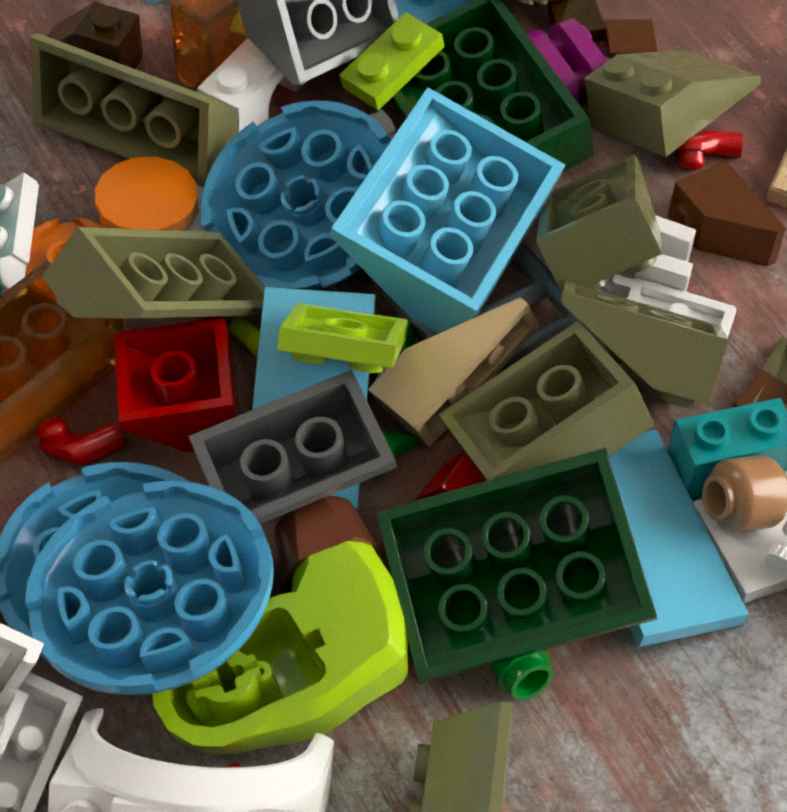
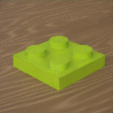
(344, 335)

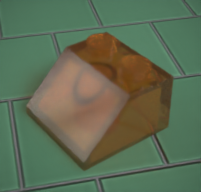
(204, 36)

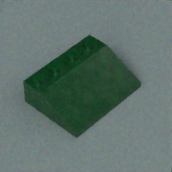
(504, 79)
(515, 566)

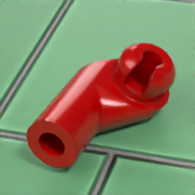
(708, 143)
(78, 448)

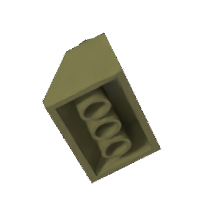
(126, 108)
(152, 275)
(465, 761)

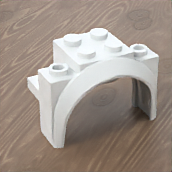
(107, 779)

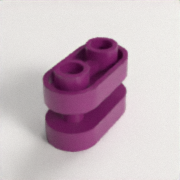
(569, 53)

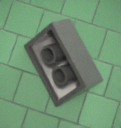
(314, 35)
(295, 448)

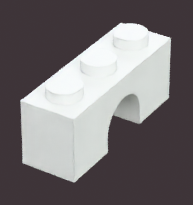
(246, 84)

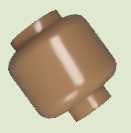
(746, 493)

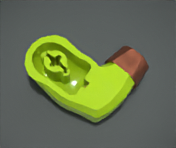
(314, 650)

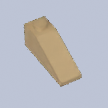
(451, 366)

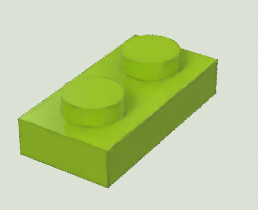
(392, 61)

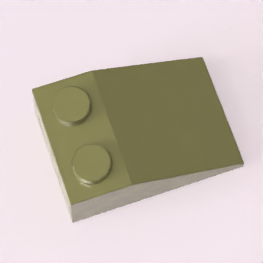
(662, 96)
(600, 226)
(660, 345)
(549, 408)

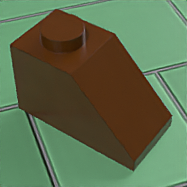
(726, 216)

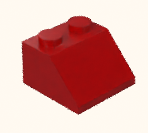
(175, 380)

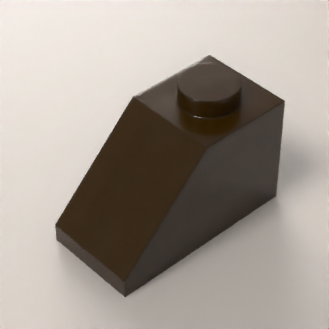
(104, 32)

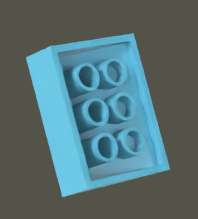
(445, 211)

